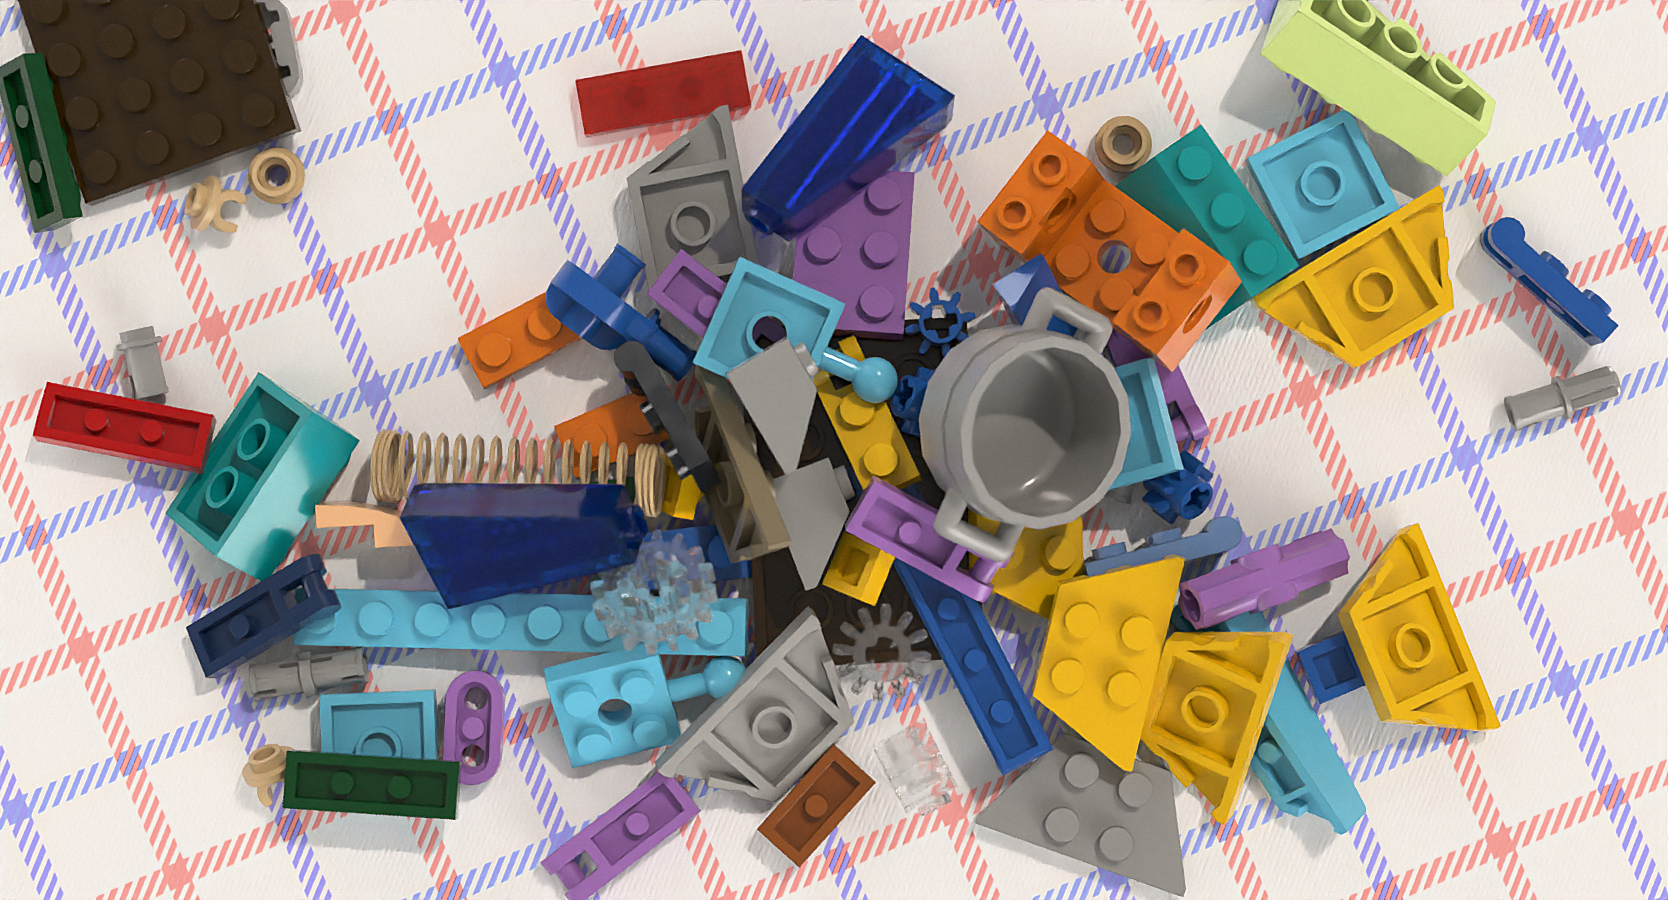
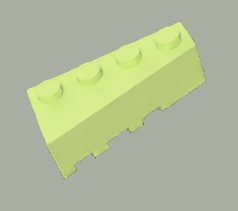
(1381, 77)

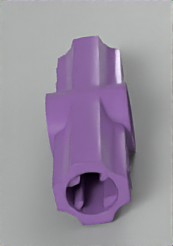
(1263, 579)

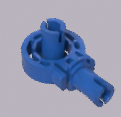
(599, 315)

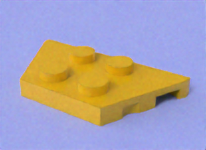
(1370, 286)
(1037, 563)
(1413, 642)
(1107, 651)
(1212, 708)

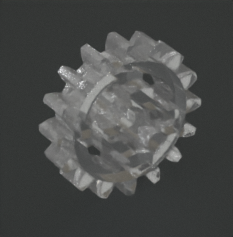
(680, 580)

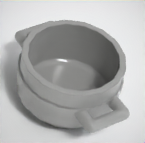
(1024, 425)

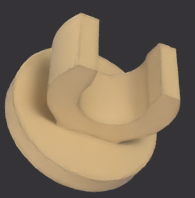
(205, 202)
(265, 768)

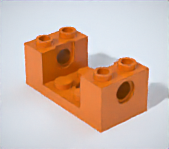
(1073, 215)

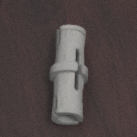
(308, 673)

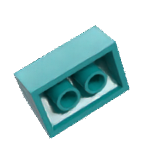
(1199, 191)
(262, 478)

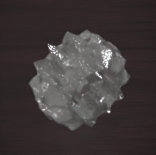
(894, 667)

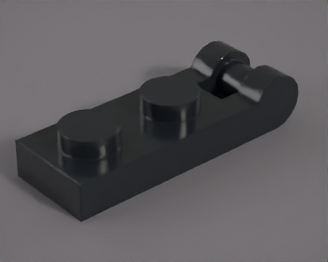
(665, 414)

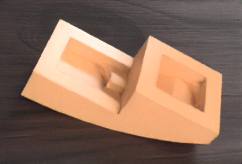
(386, 521)

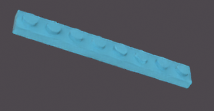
(503, 623)

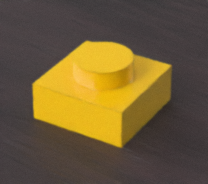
(680, 495)
(858, 569)

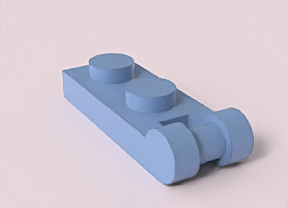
(1217, 536)

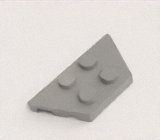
(693, 201)
(771, 721)
(1095, 813)

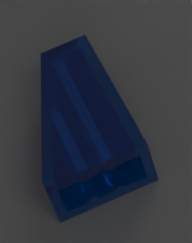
(844, 138)
(519, 536)

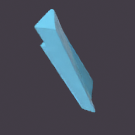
(1293, 749)

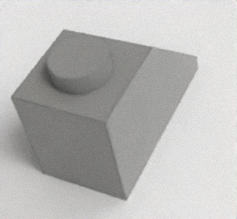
(779, 397)
(814, 514)

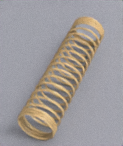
(649, 465)

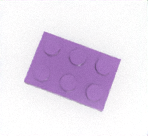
(863, 257)

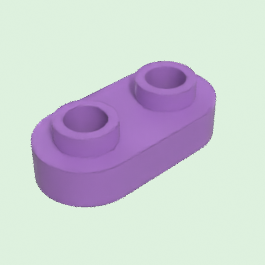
(474, 727)

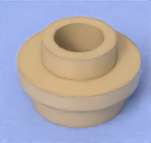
(1128, 127)
(261, 167)

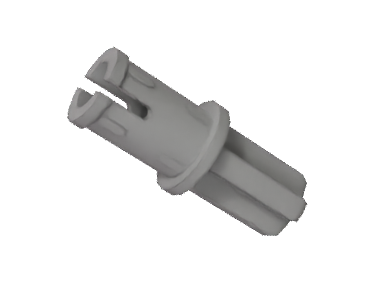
(1562, 397)

